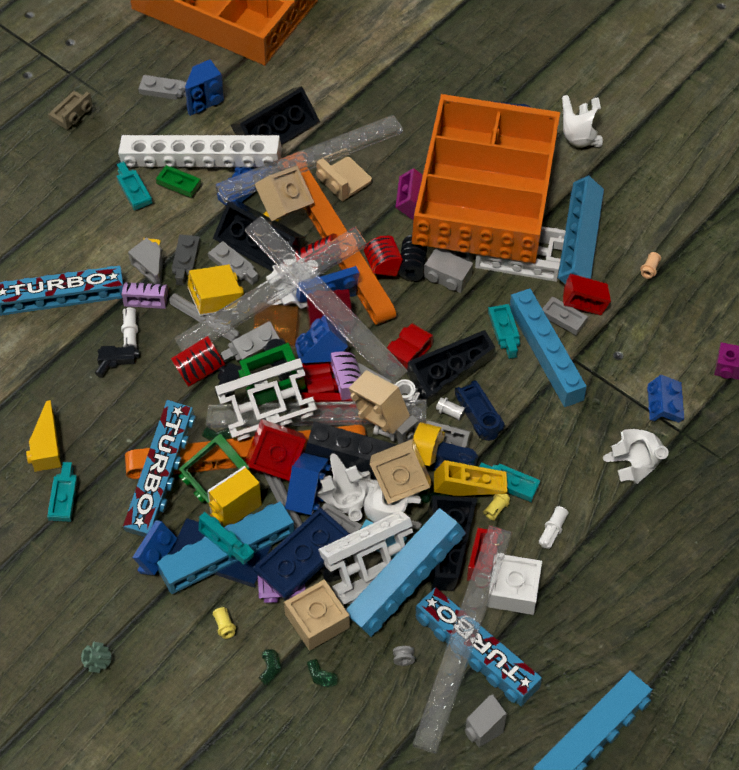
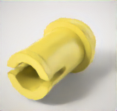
(496, 506)
(225, 626)

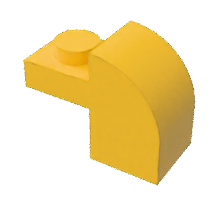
(427, 439)

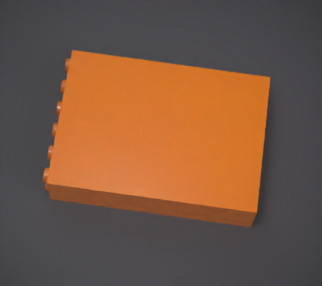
(241, 26)
(486, 178)

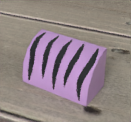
(145, 295)
(345, 372)

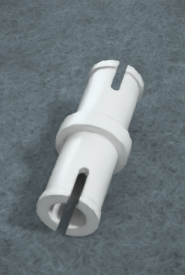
(129, 327)

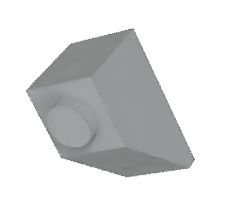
(148, 260)
(486, 722)

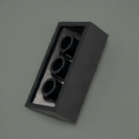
(282, 116)
(232, 232)
(348, 446)

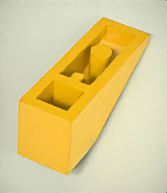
(44, 442)
(465, 480)

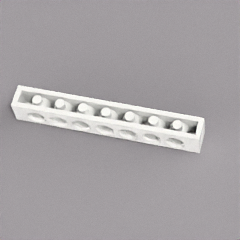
(199, 150)

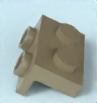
(71, 109)

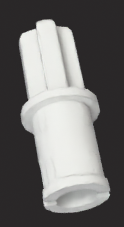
(553, 527)

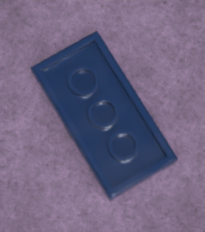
(298, 555)
(236, 572)

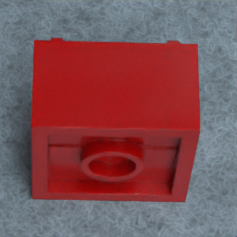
(275, 449)

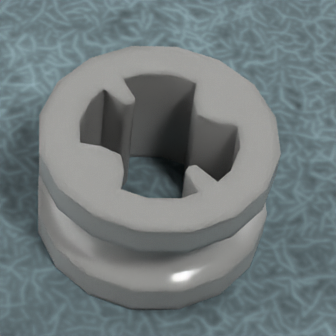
(403, 655)

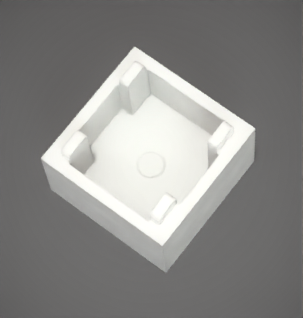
(516, 585)

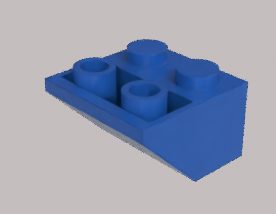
(203, 87)
(320, 342)

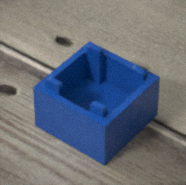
(305, 482)

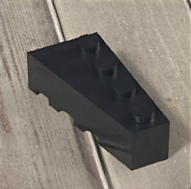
(461, 509)

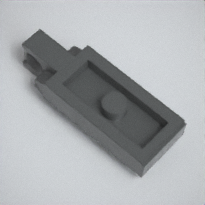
(185, 257)

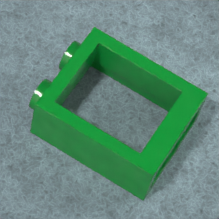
(266, 358)
(219, 440)

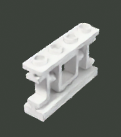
(542, 269)
(260, 382)
(360, 544)

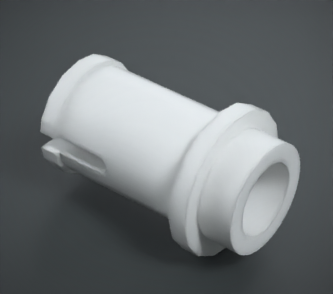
(450, 408)

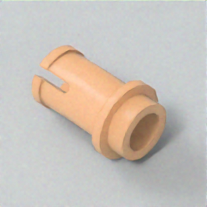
(649, 270)

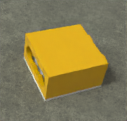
(213, 288)
(234, 497)

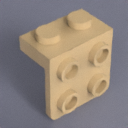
(342, 177)

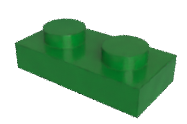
(178, 181)

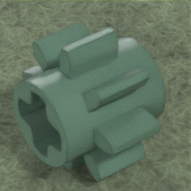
(96, 657)

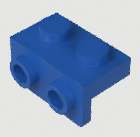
(665, 399)
(153, 548)

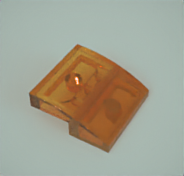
(282, 318)

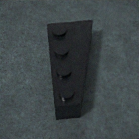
(450, 365)

